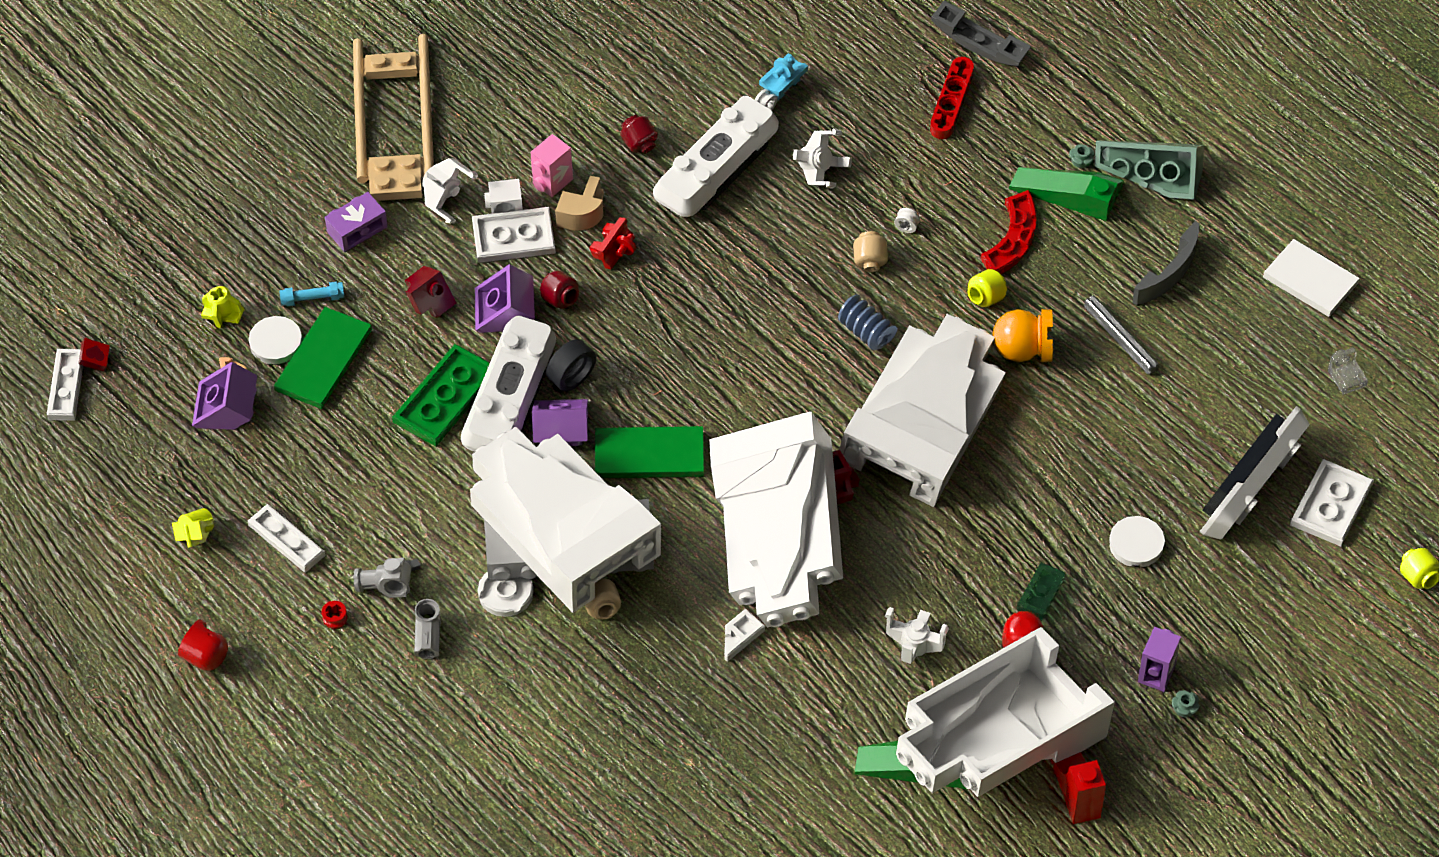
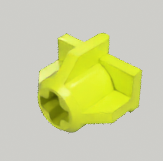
(221, 306)
(194, 527)

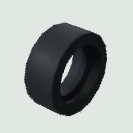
(571, 365)

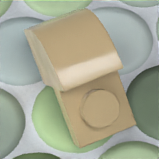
(581, 211)

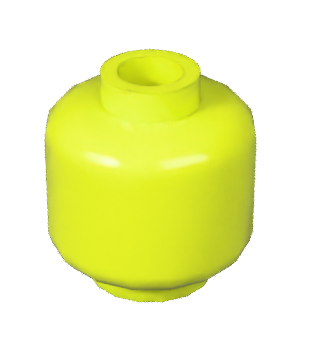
(987, 288)
(1420, 568)

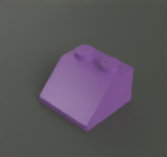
(502, 298)
(225, 398)
(560, 417)

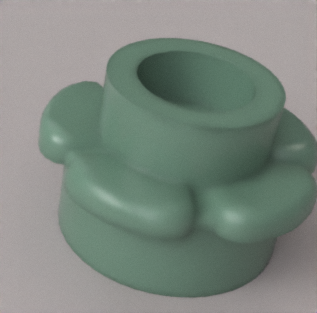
(1079, 160)
(1182, 709)

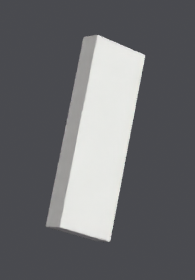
(65, 385)
(286, 538)

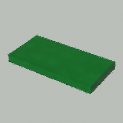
(323, 357)
(443, 395)
(649, 452)

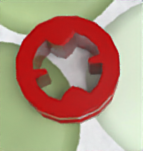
(332, 607)

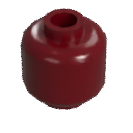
(639, 134)
(559, 289)

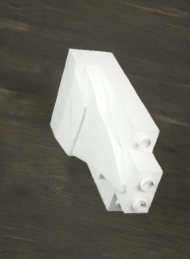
(926, 406)
(560, 514)
(778, 515)
(1001, 718)

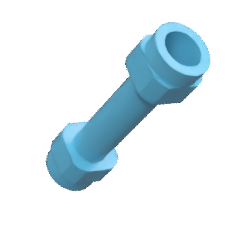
(334, 290)

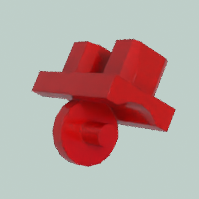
(616, 242)

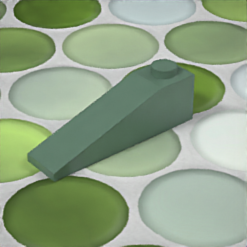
(1163, 167)

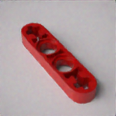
(950, 97)

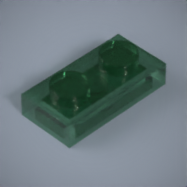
(1041, 590)

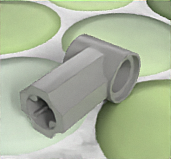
(427, 630)

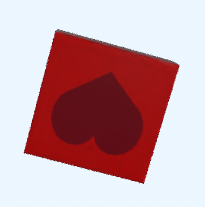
(93, 354)

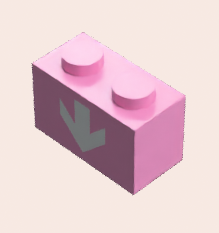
(551, 165)

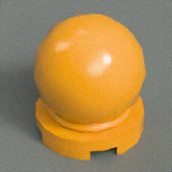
(1023, 335)

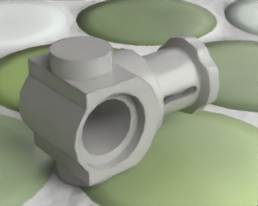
(390, 578)

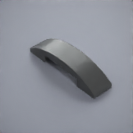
(978, 39)
(1153, 285)

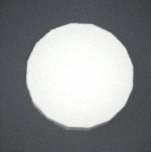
(275, 339)
(1136, 541)
(505, 599)

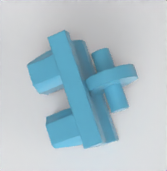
(783, 75)

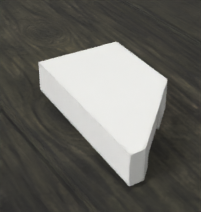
(741, 632)

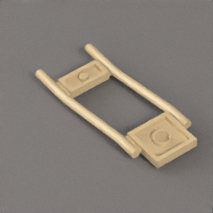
(393, 175)

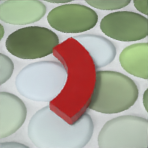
(1019, 236)

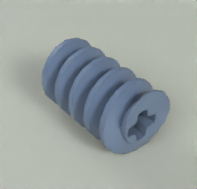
(865, 323)

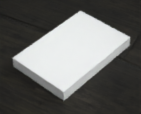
(513, 234)
(1311, 277)
(1331, 502)

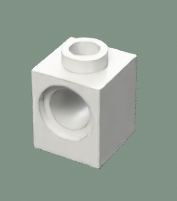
(504, 196)

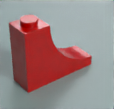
(1081, 787)

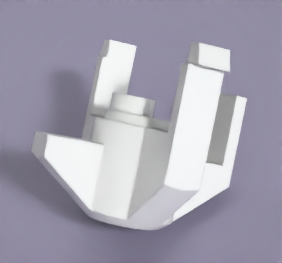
(817, 158)
(441, 183)
(915, 635)

